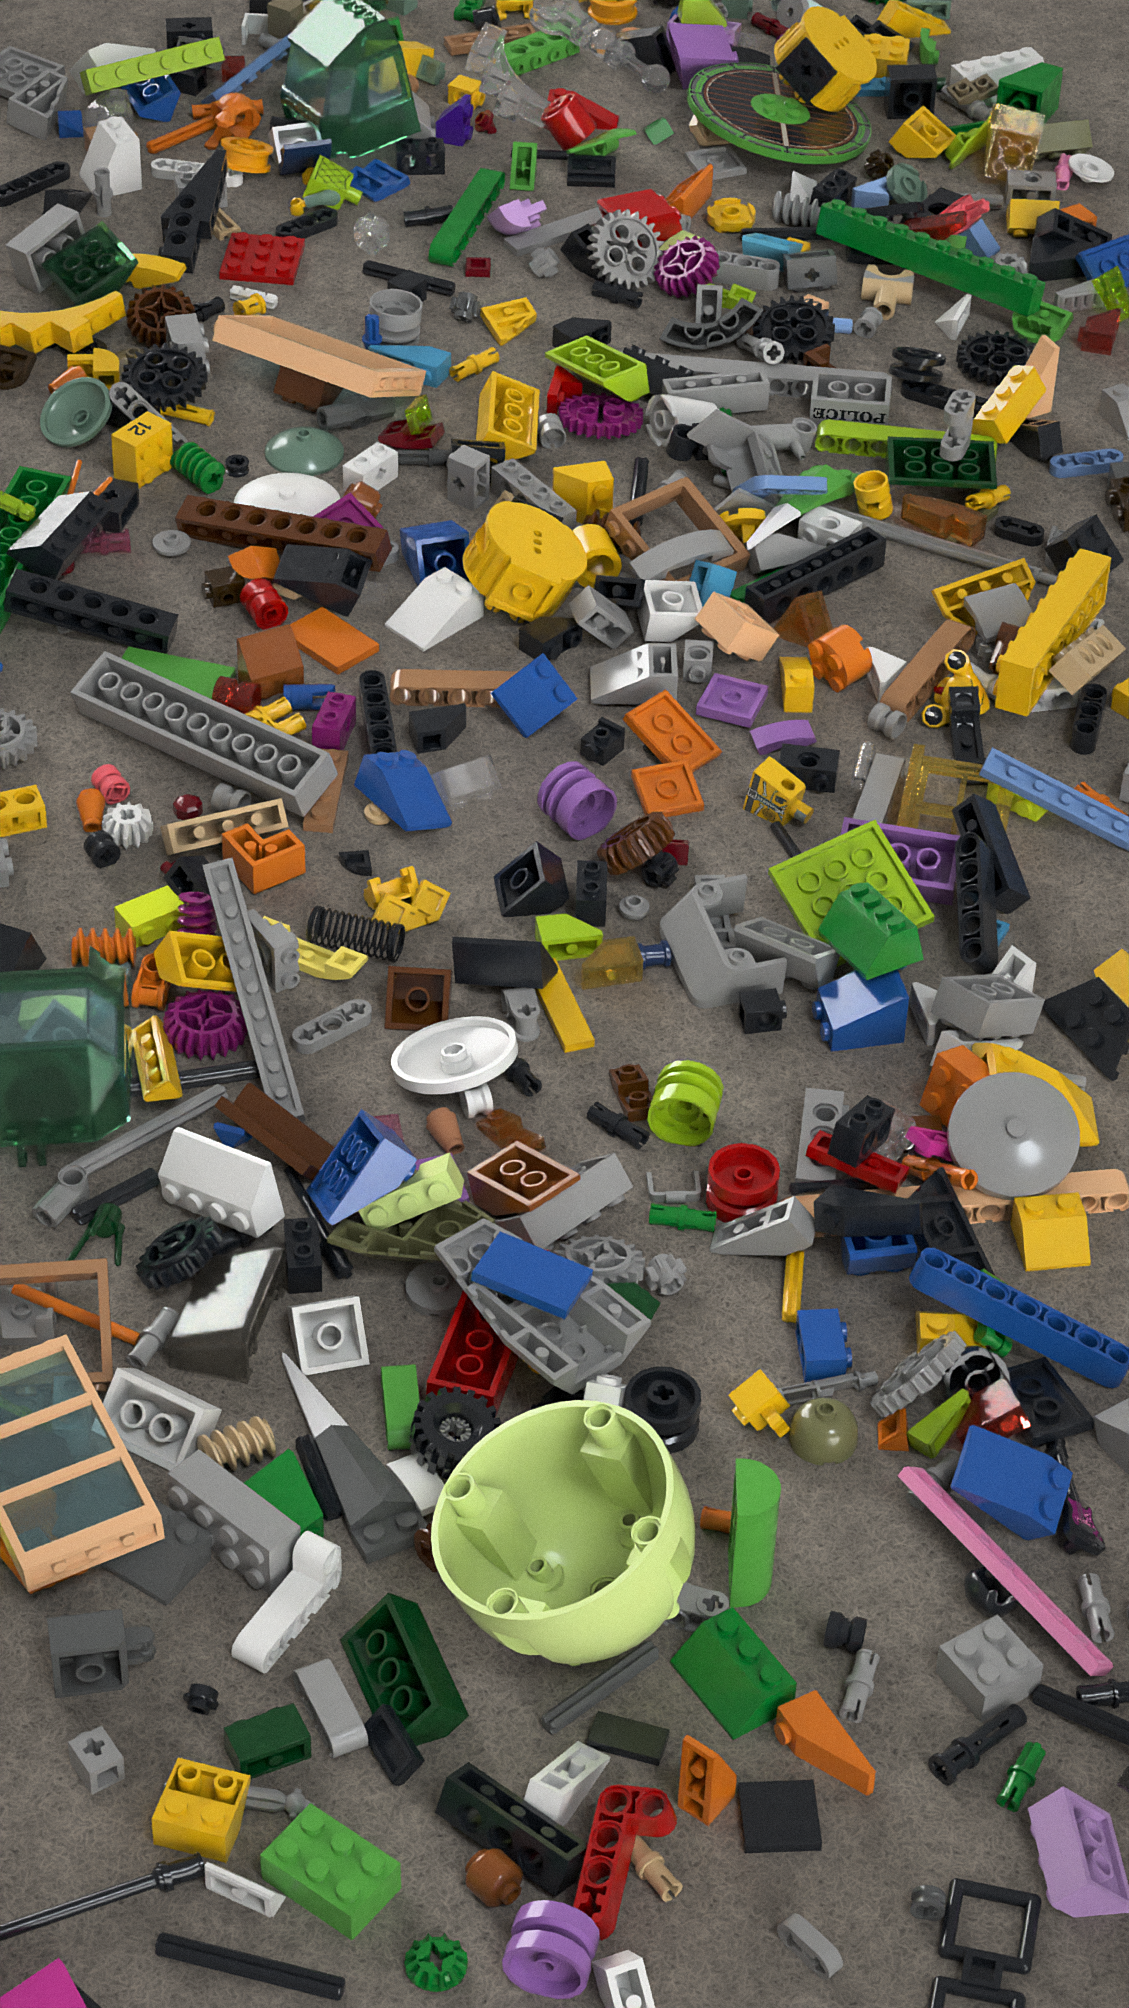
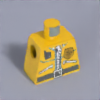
(776, 794)

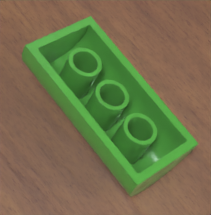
(752, 1532)

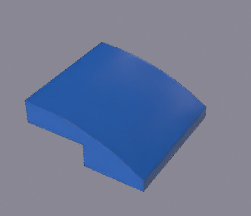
(378, 180)

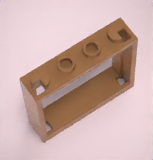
(693, 505)
(73, 1271)

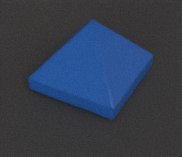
(231, 1135)

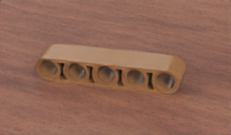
(927, 668)
(446, 687)

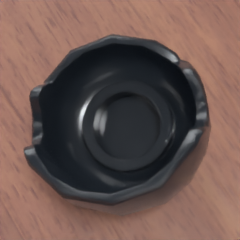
(988, 1594)

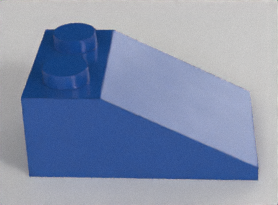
(402, 790)
(1012, 1483)

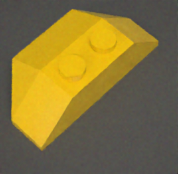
(951, 596)

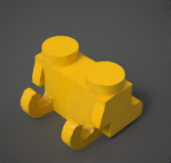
(513, 5)
(399, 887)

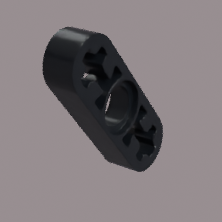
(316, 221)

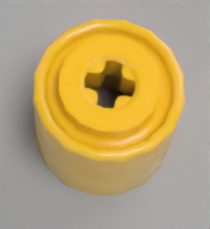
(600, 553)

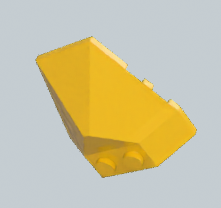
(1006, 1059)

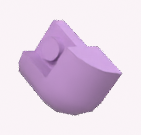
(516, 216)

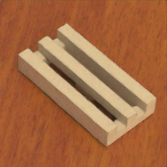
(220, 230)

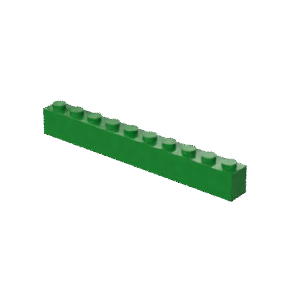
(931, 257)

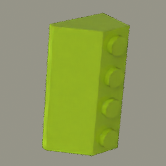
(603, 367)

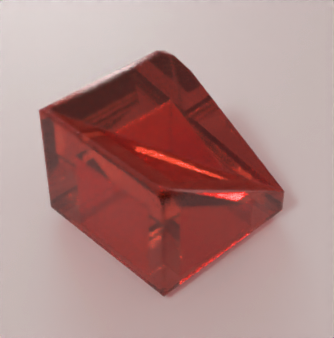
(232, 66)

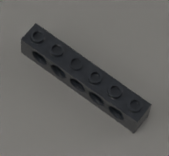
(820, 571)
(90, 612)

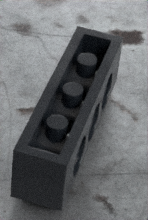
(507, 1822)

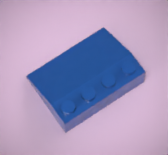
(361, 1169)

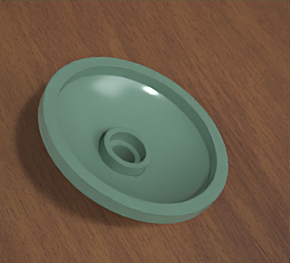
(76, 412)
(304, 451)

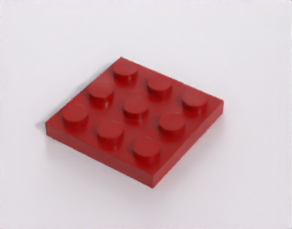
(262, 258)

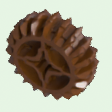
(147, 308)
(636, 843)

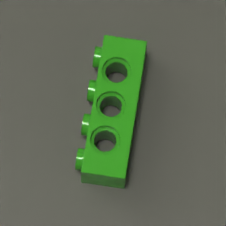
(537, 51)

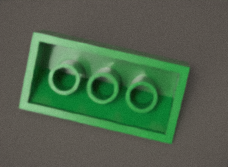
(870, 932)

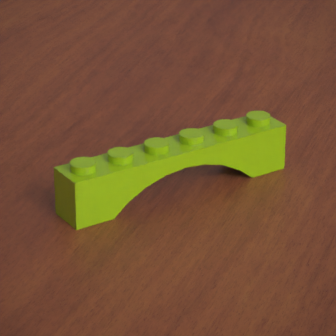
(152, 66)

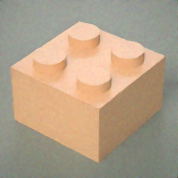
(736, 627)

